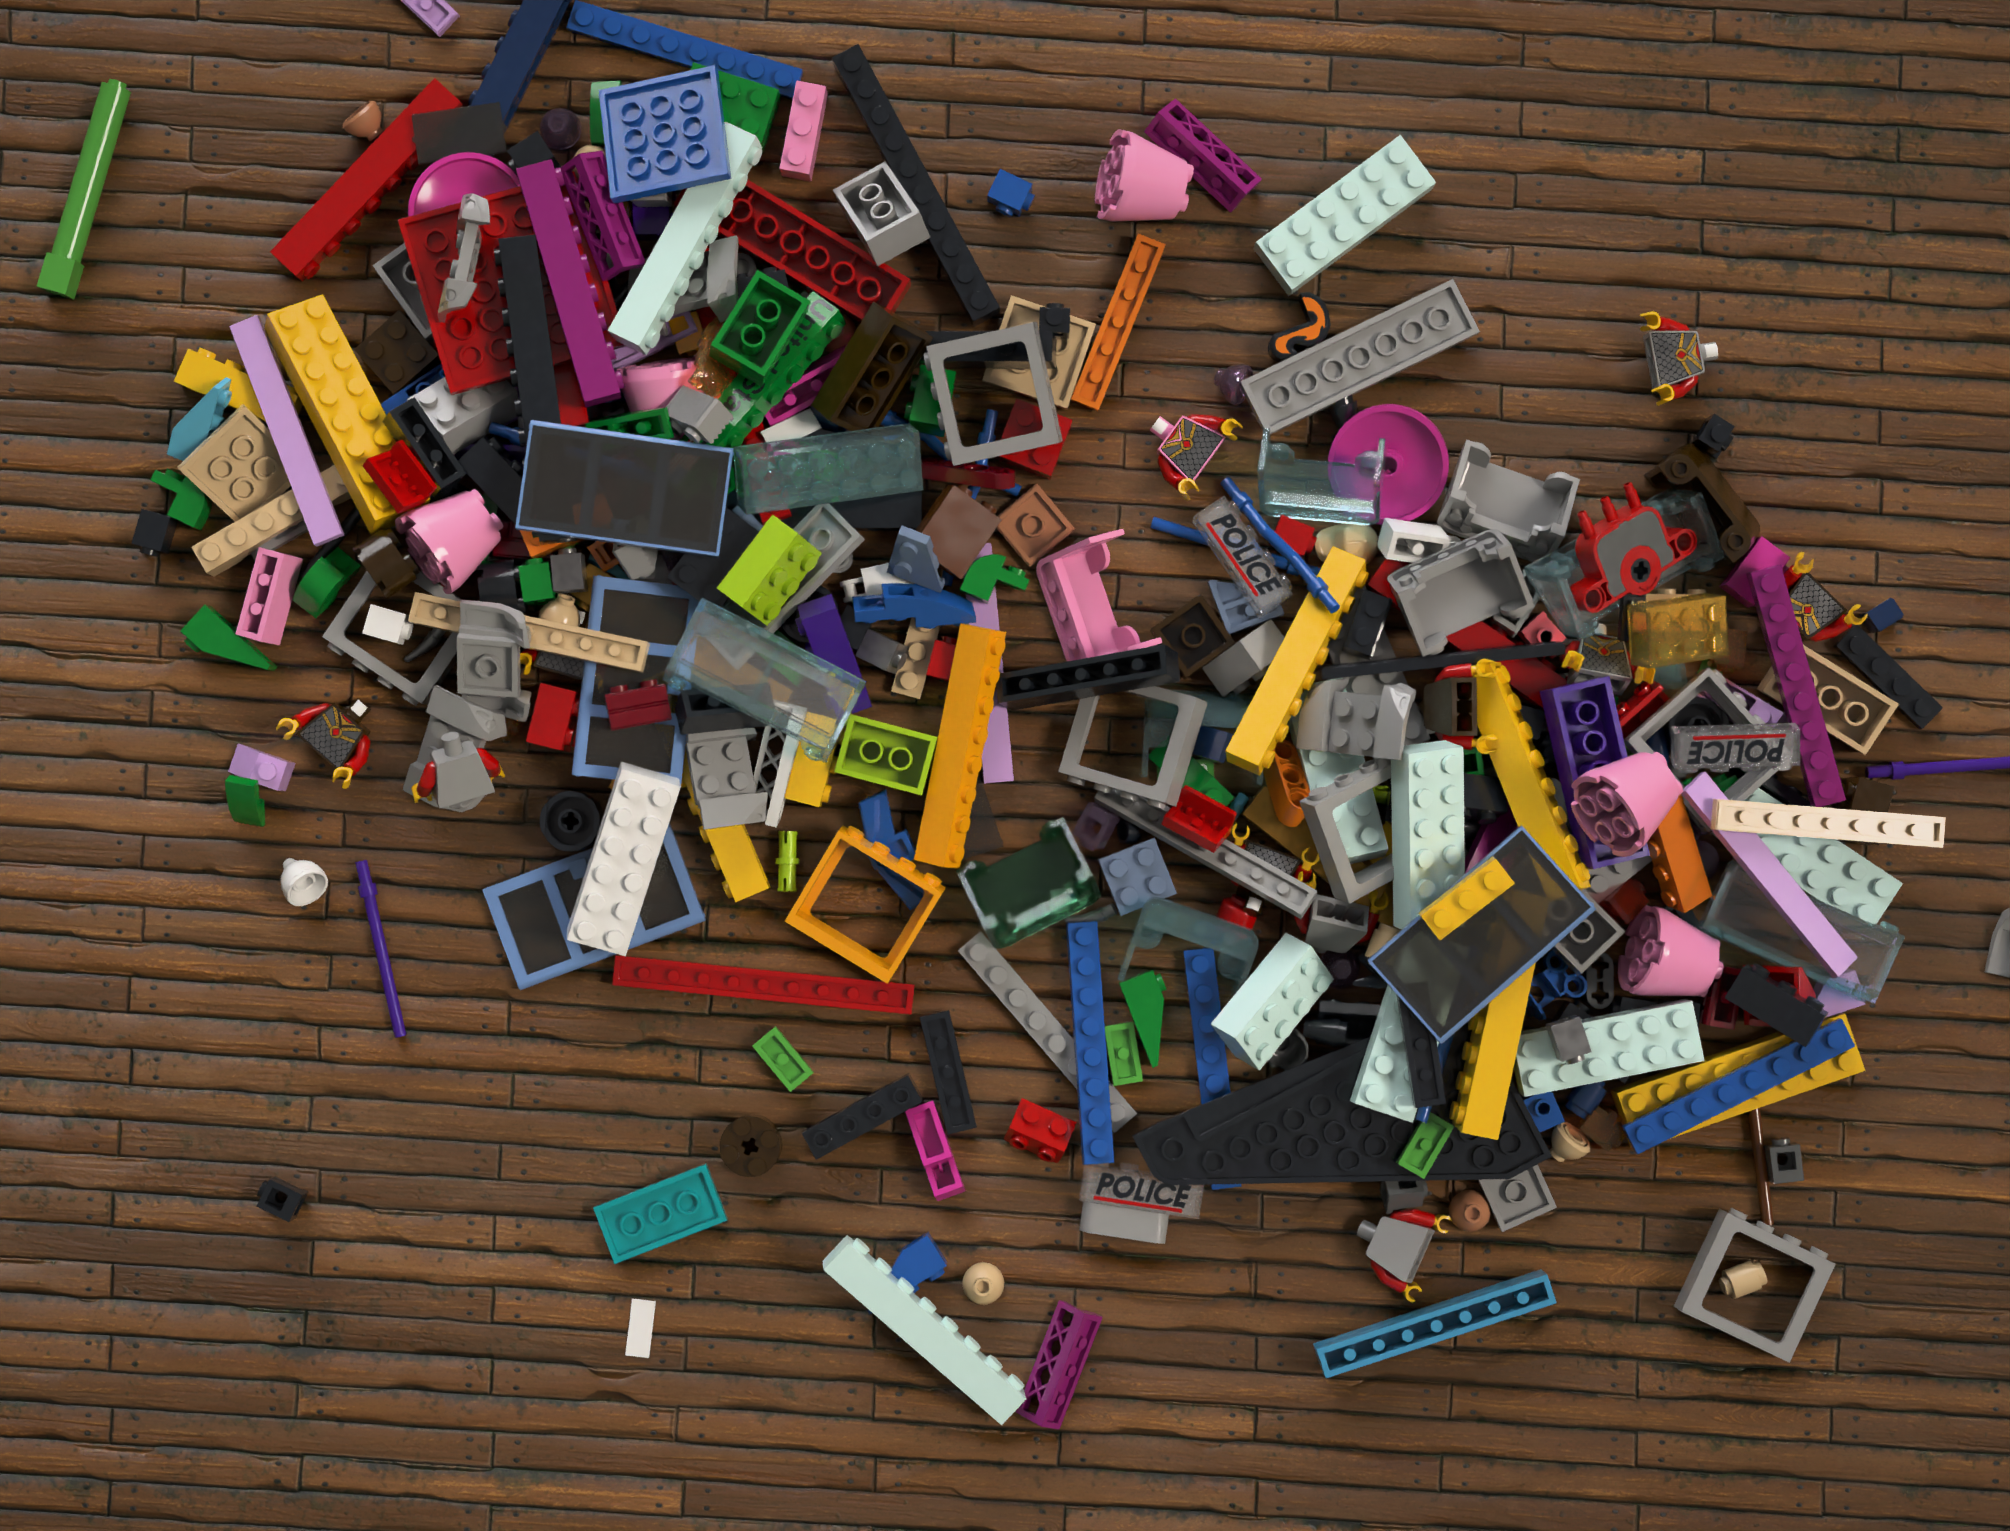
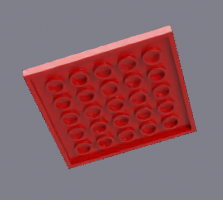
(475, 337)

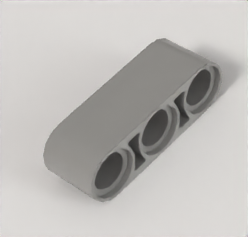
(1124, 1223)

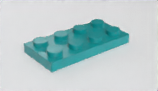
(660, 1213)

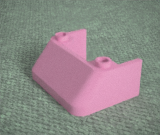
(1080, 602)

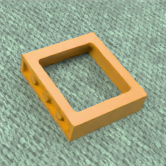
(802, 919)

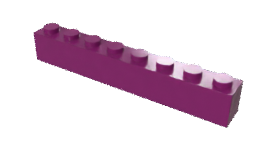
(569, 284)
(1796, 684)

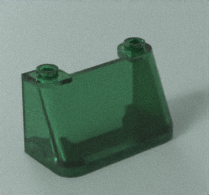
(1030, 886)

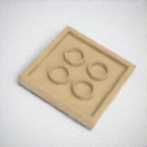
(1069, 355)
(238, 465)

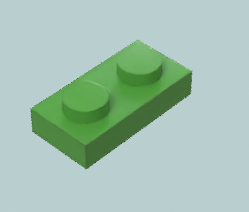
(1123, 1053)
(783, 1059)
(1425, 1145)

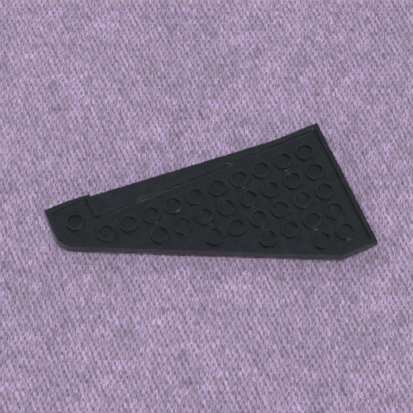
(1310, 1132)

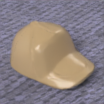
(1352, 538)

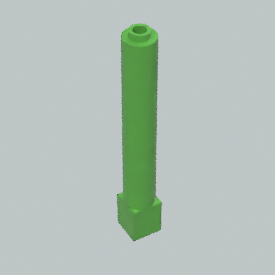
(63, 266)

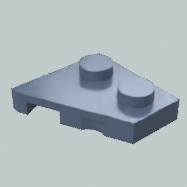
(915, 560)
(1235, 610)

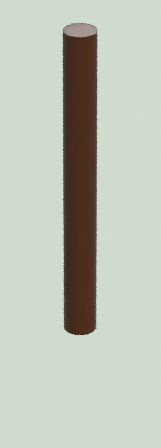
(1760, 1166)

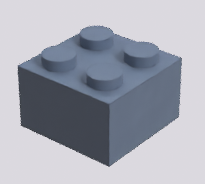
(1136, 876)

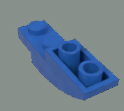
(913, 600)

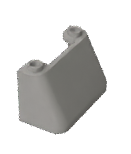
(1524, 509)
(1460, 589)

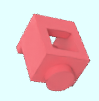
(1532, 630)

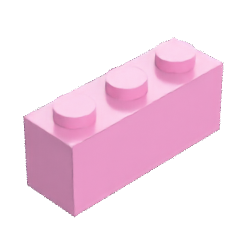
(803, 131)
(269, 596)

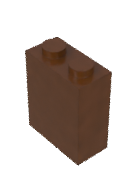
(958, 528)

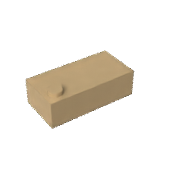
(1848, 705)

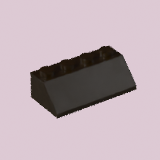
(871, 370)

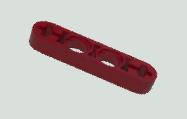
(967, 473)

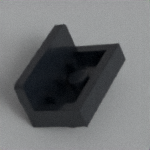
(1359, 1015)

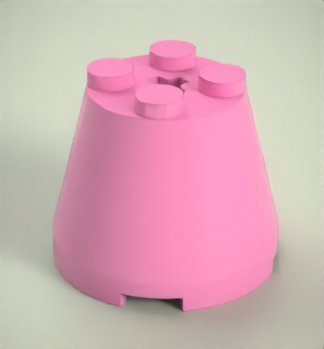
(1141, 181)
(656, 383)
(450, 537)
(1625, 801)
(1667, 956)

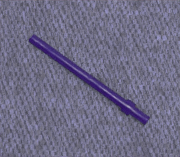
(1899, 770)
(367, 891)

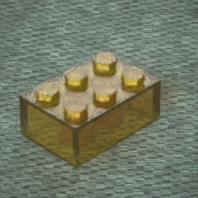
(1678, 630)

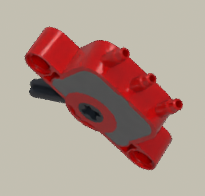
(1625, 555)

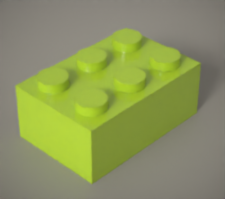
(769, 570)
(886, 754)

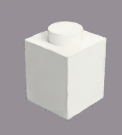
(387, 625)

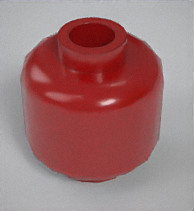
(1232, 910)

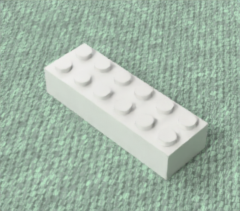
(623, 858)

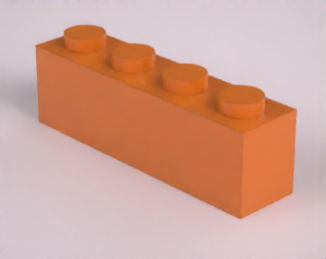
(1678, 861)

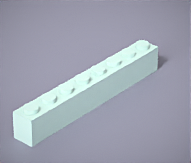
(682, 248)
(924, 1329)

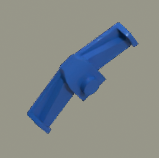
(879, 827)

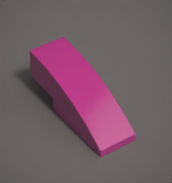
(935, 1151)

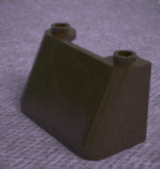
(1693, 466)

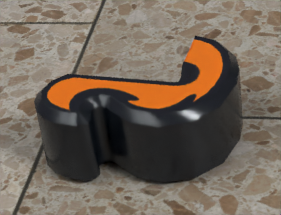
(1303, 335)

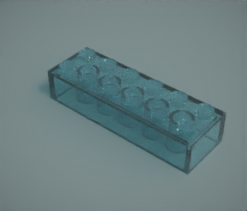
(828, 468)

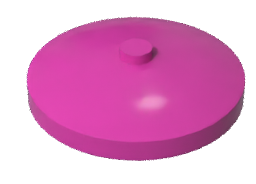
(459, 175)
(1413, 456)

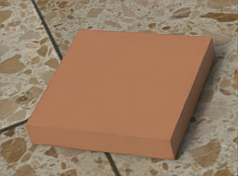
(1033, 525)

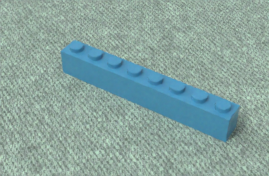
(1434, 1323)

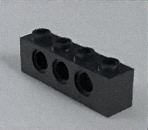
(862, 1116)

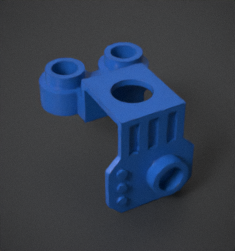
(1553, 985)

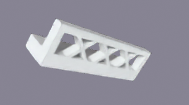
(783, 773)

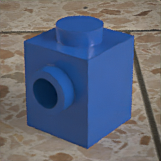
(1010, 194)
(1544, 1110)

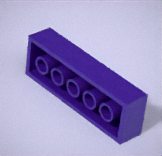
(1585, 737)

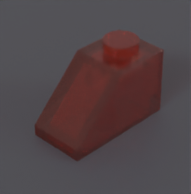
(1625, 901)

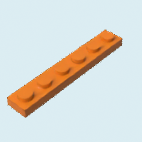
(1118, 322)

